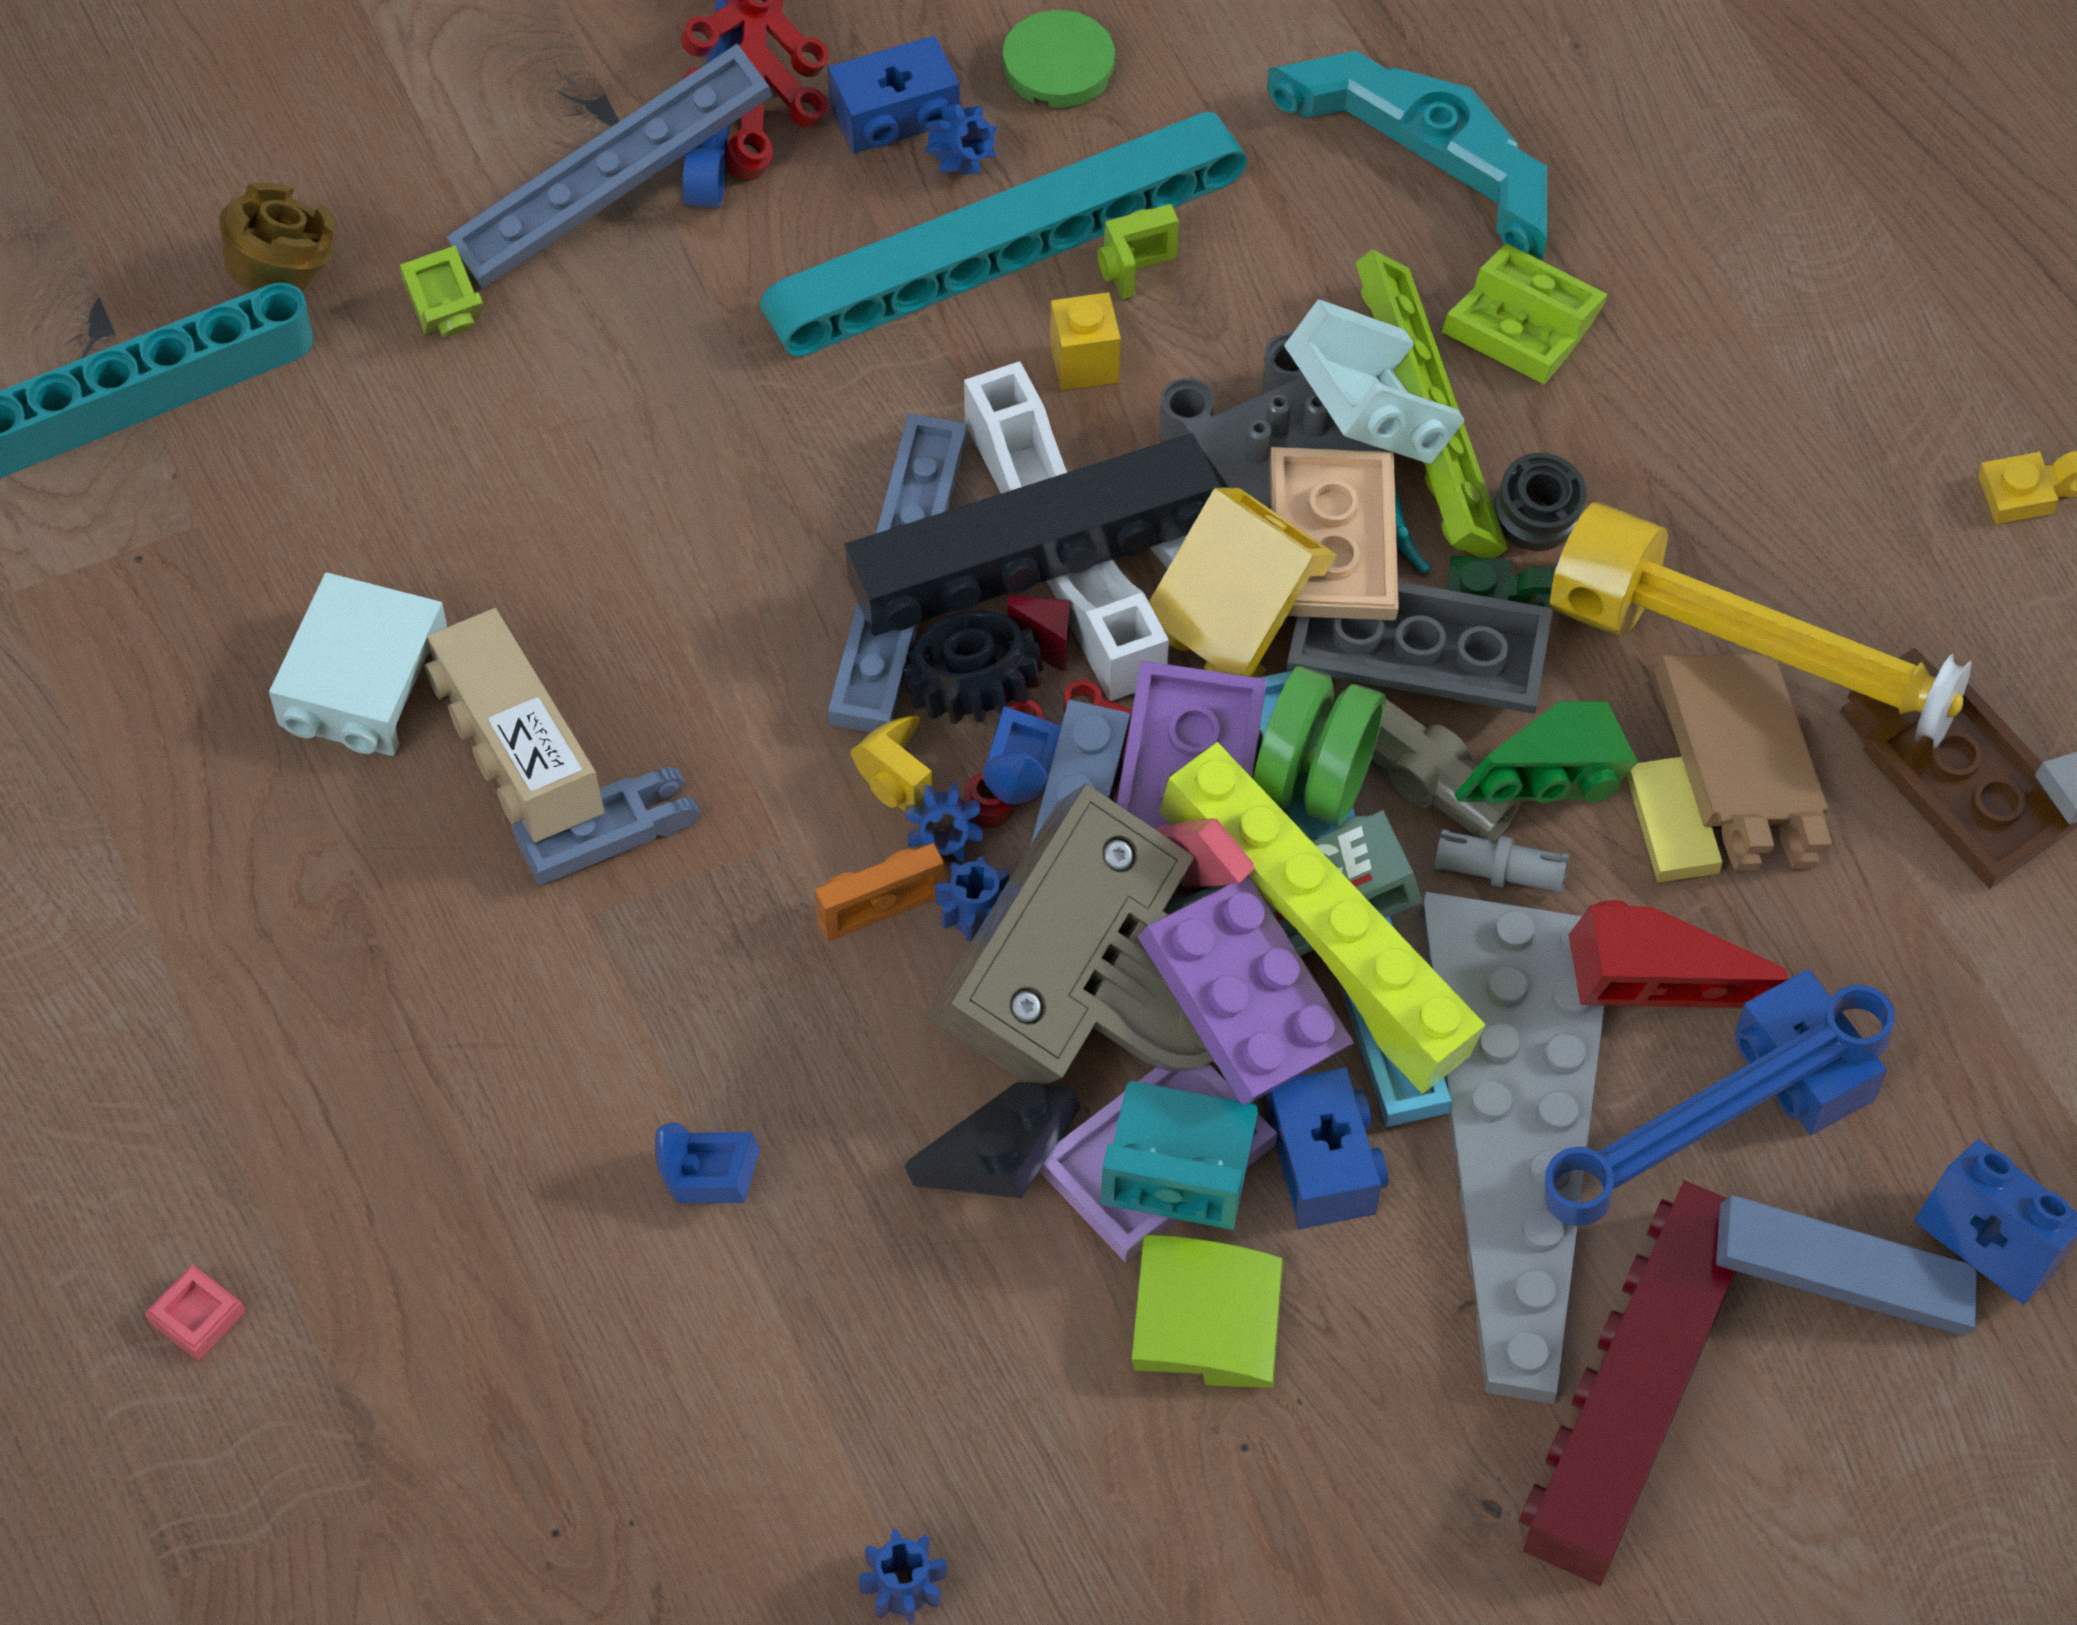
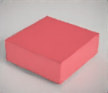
(195, 1312)

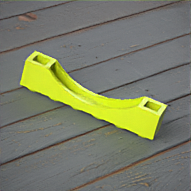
(1394, 989)

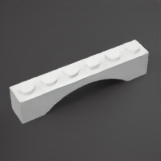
(1106, 609)

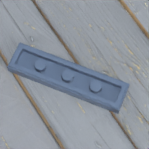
(1846, 1265)

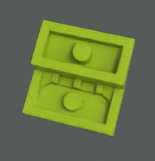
(1524, 313)
(1207, 1311)

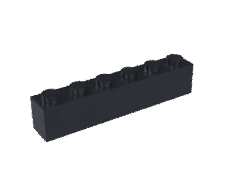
(1029, 534)

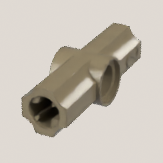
(1430, 767)

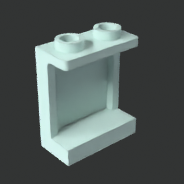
(1352, 372)
(354, 663)

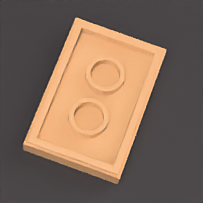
(1349, 508)

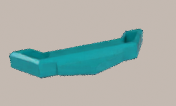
(1435, 121)

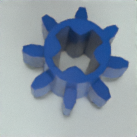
(961, 139)
(932, 810)
(961, 897)
(903, 1555)

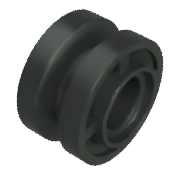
(1545, 478)

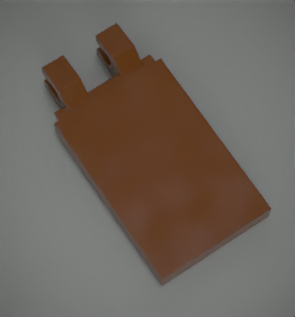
(1971, 787)

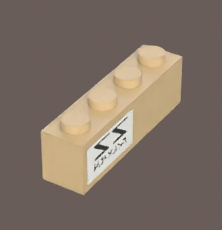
(514, 726)

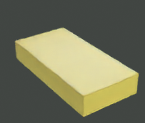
(1672, 822)

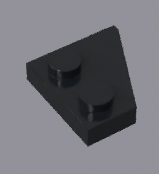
(999, 1144)

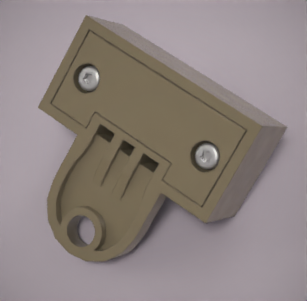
(1067, 950)

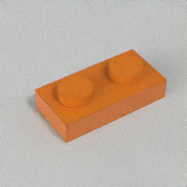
(880, 892)

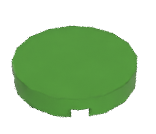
(1058, 58)

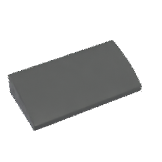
(1436, 647)

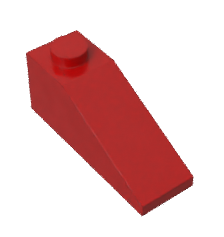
(1660, 961)

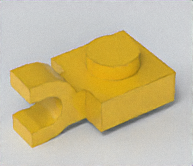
(2025, 487)

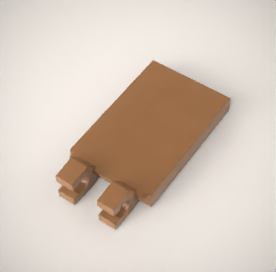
(1745, 755)

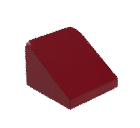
(1049, 624)

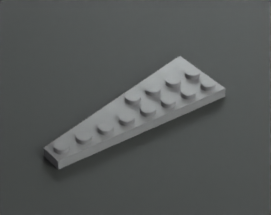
(1509, 1114)

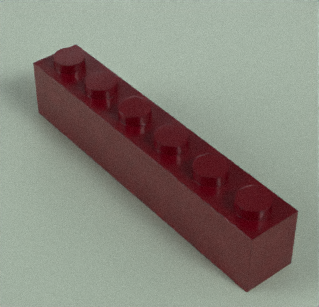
(1635, 1392)

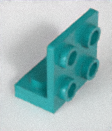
(1179, 1155)

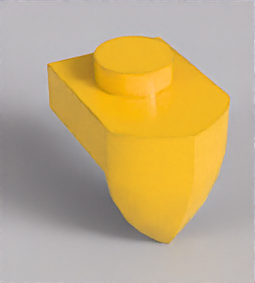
(889, 768)

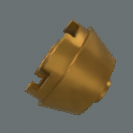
(274, 237)

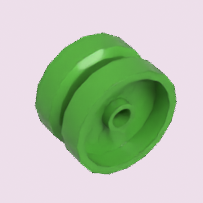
(1319, 745)

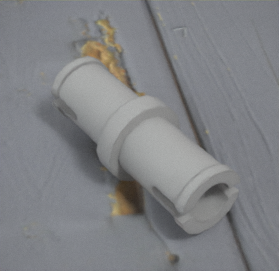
(1502, 861)

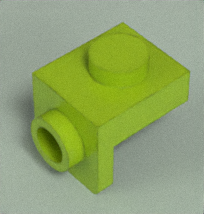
(1135, 243)
(441, 292)

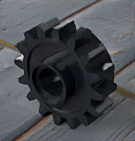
(972, 665)

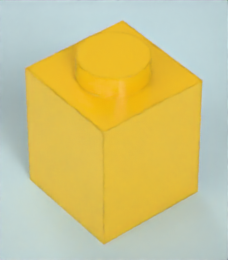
(1085, 341)

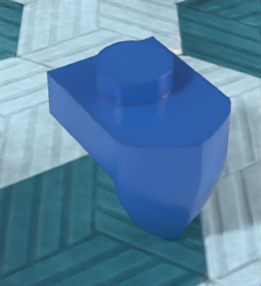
(1020, 756)
(705, 1165)

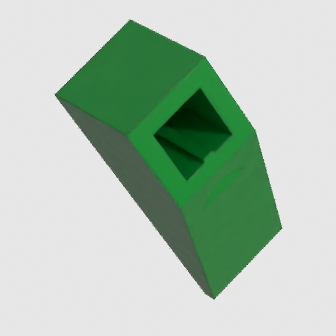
(1561, 755)

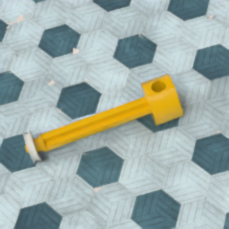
(1617, 570)

